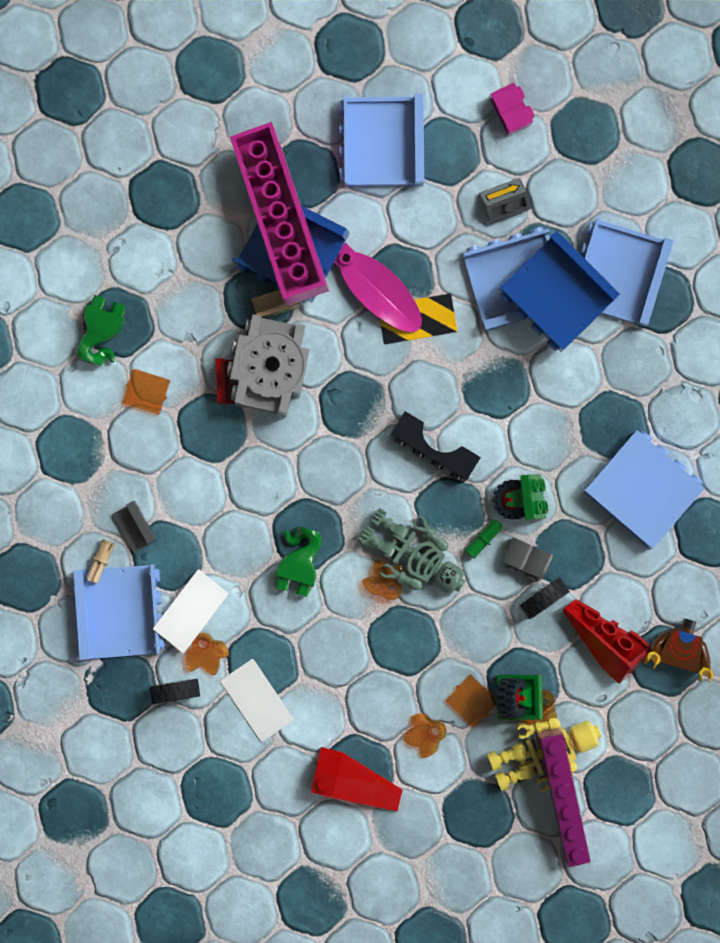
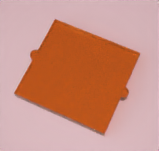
(146, 391)
(471, 700)

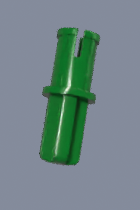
(484, 538)

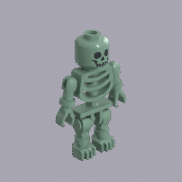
(446, 576)

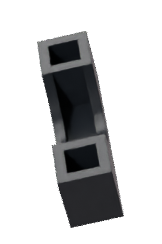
(410, 432)

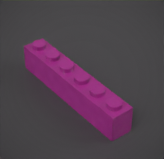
(564, 797)

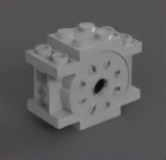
(267, 342)

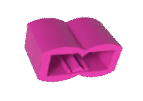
(511, 108)

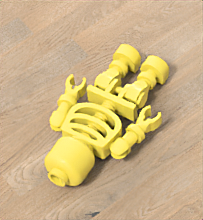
(581, 738)

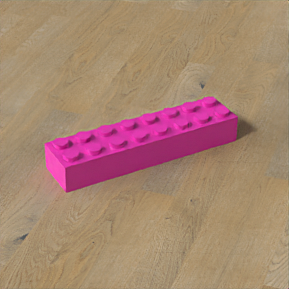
(279, 214)

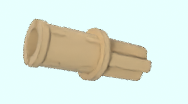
(99, 561)

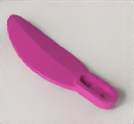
(379, 290)

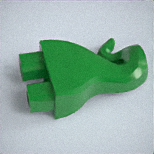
(100, 328)
(299, 563)

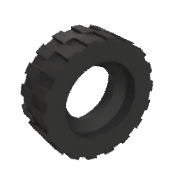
(544, 598)
(174, 691)

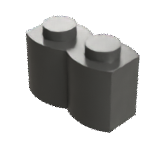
(527, 558)

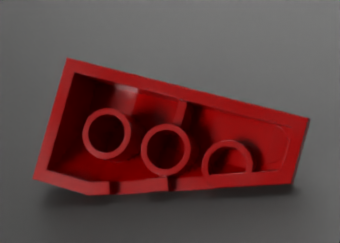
(612, 647)
(348, 780)

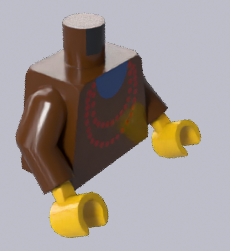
(682, 650)

